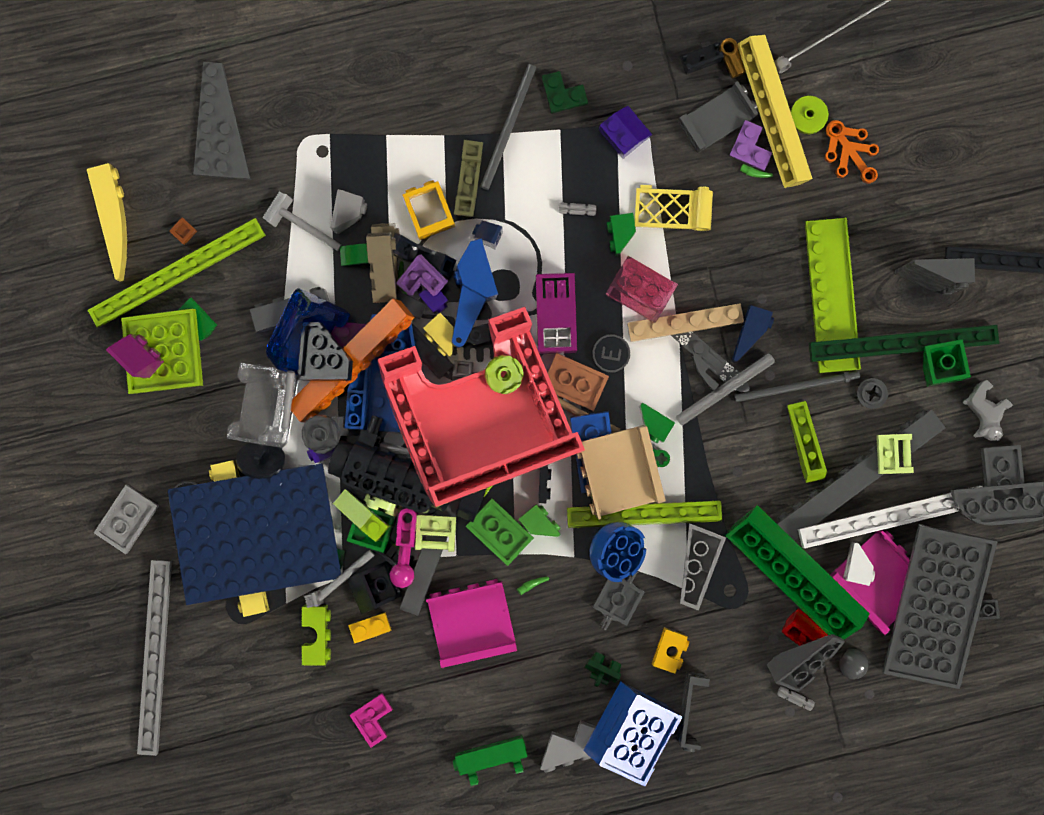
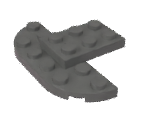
(1005, 494)

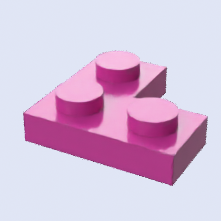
(367, 719)

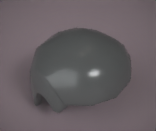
(854, 663)

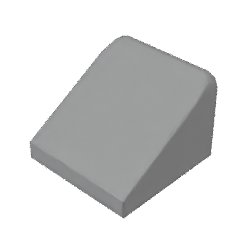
(462, 369)

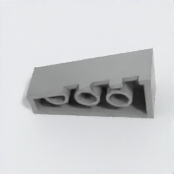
(700, 560)

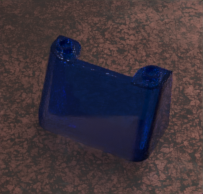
(303, 306)

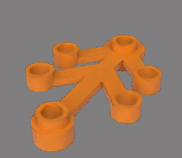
(850, 149)

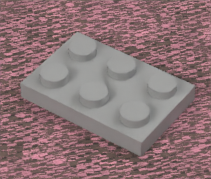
(126, 519)

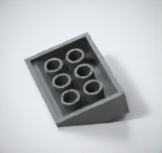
(940, 274)

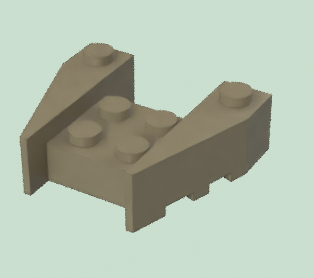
(383, 262)

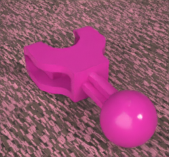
(402, 573)

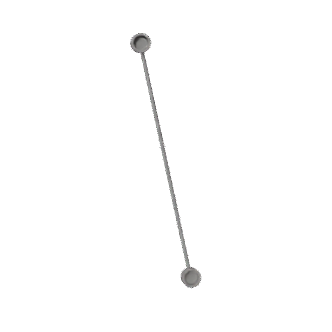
(783, 64)

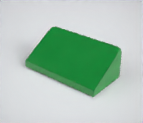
(204, 322)

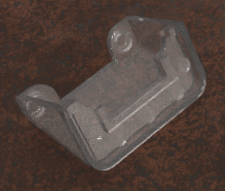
(262, 406)

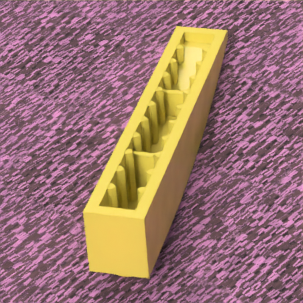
(111, 214)

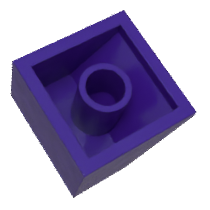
(624, 131)

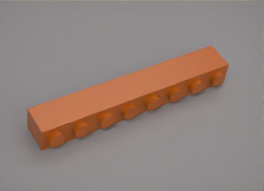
(362, 350)

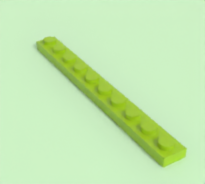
(176, 272)

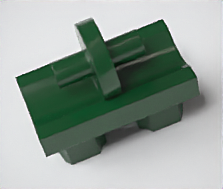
(596, 667)

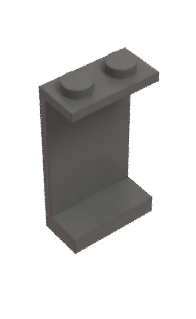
(718, 117)
(690, 679)

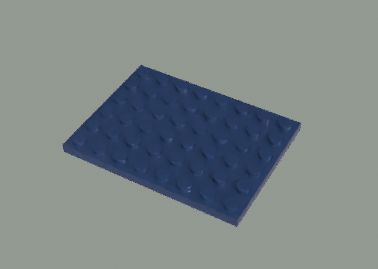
(254, 534)

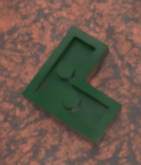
(561, 98)

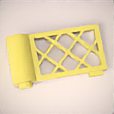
(699, 208)

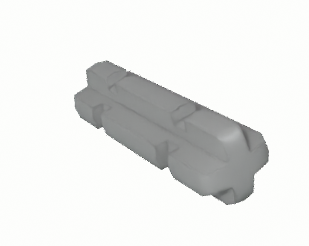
(577, 209)
(795, 698)

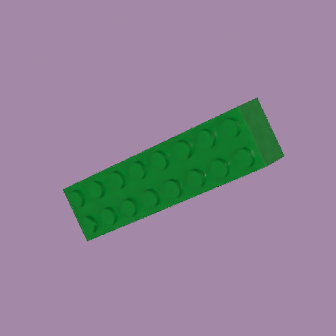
(797, 574)

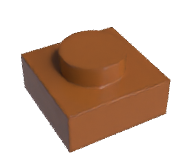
(183, 231)

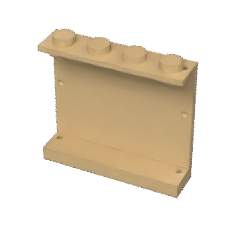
(620, 471)

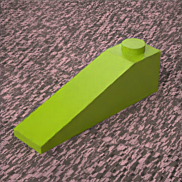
(806, 442)

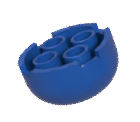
(617, 551)

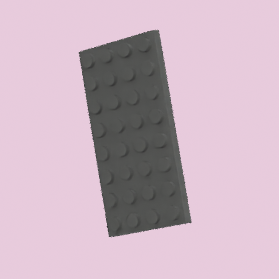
(939, 606)

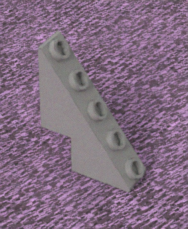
(565, 749)

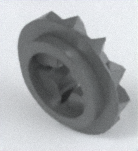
(880, 390)

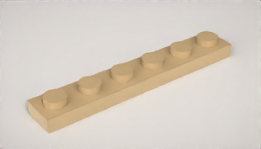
(685, 322)

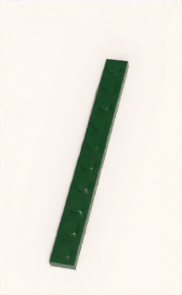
(900, 343)

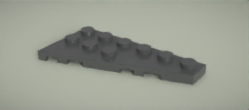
(218, 138)

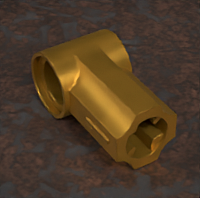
(733, 59)

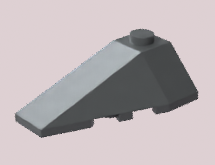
(797, 666)

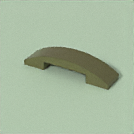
(468, 178)

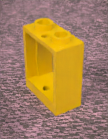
(437, 227)

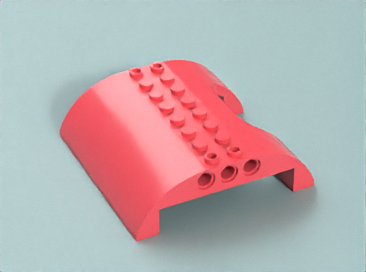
(467, 433)

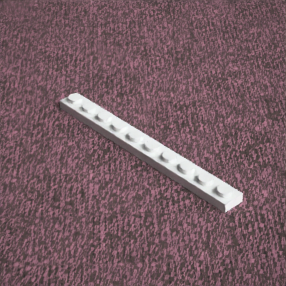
(877, 520)

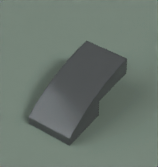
(701, 366)

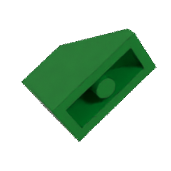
(657, 424)

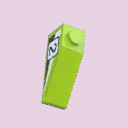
(361, 515)

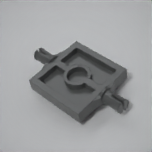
(618, 601)

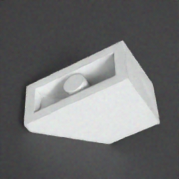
(858, 566)

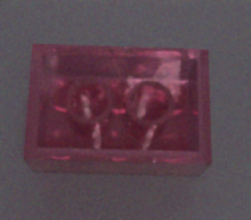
(641, 289)

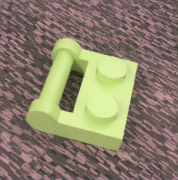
(889, 455)
(437, 527)

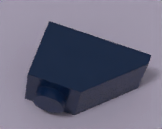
(489, 233)

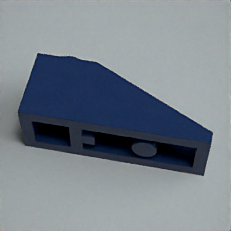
(754, 326)

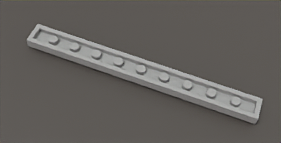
(154, 657)

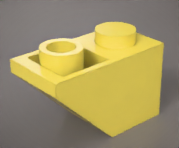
(442, 333)

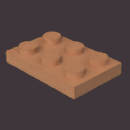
(576, 381)

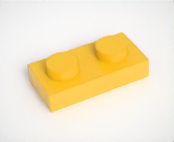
(369, 627)

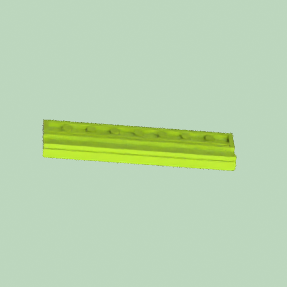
(831, 287)

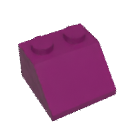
(136, 356)

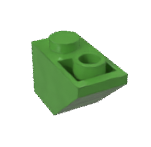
(537, 522)

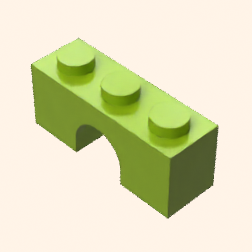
(317, 618)

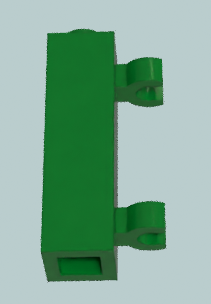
(489, 756)

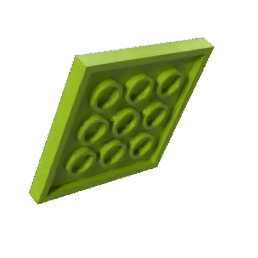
(177, 340)

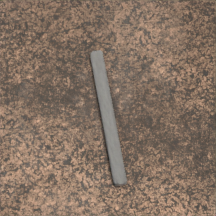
(725, 389)

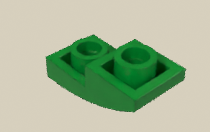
(354, 254)

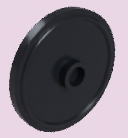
(260, 460)

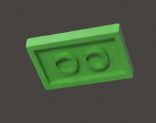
(500, 532)

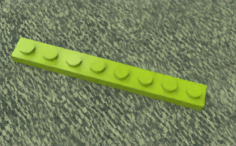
(649, 514)

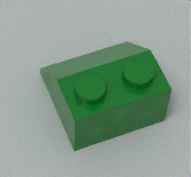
(945, 363)

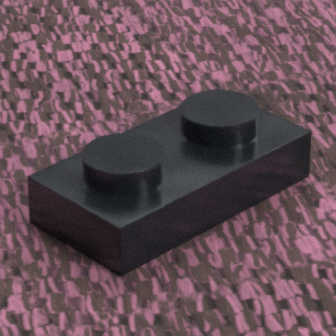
(544, 492)

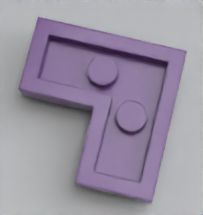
(745, 147)
(421, 273)

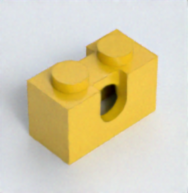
(668, 639)

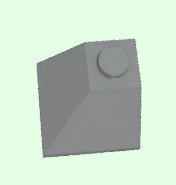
(347, 210)

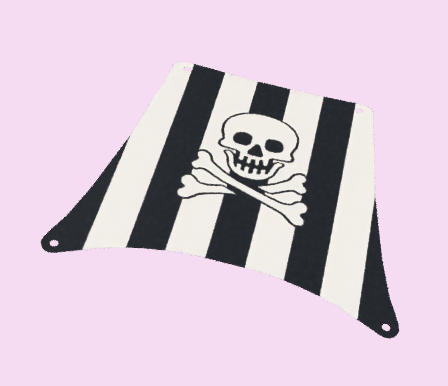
(524, 199)

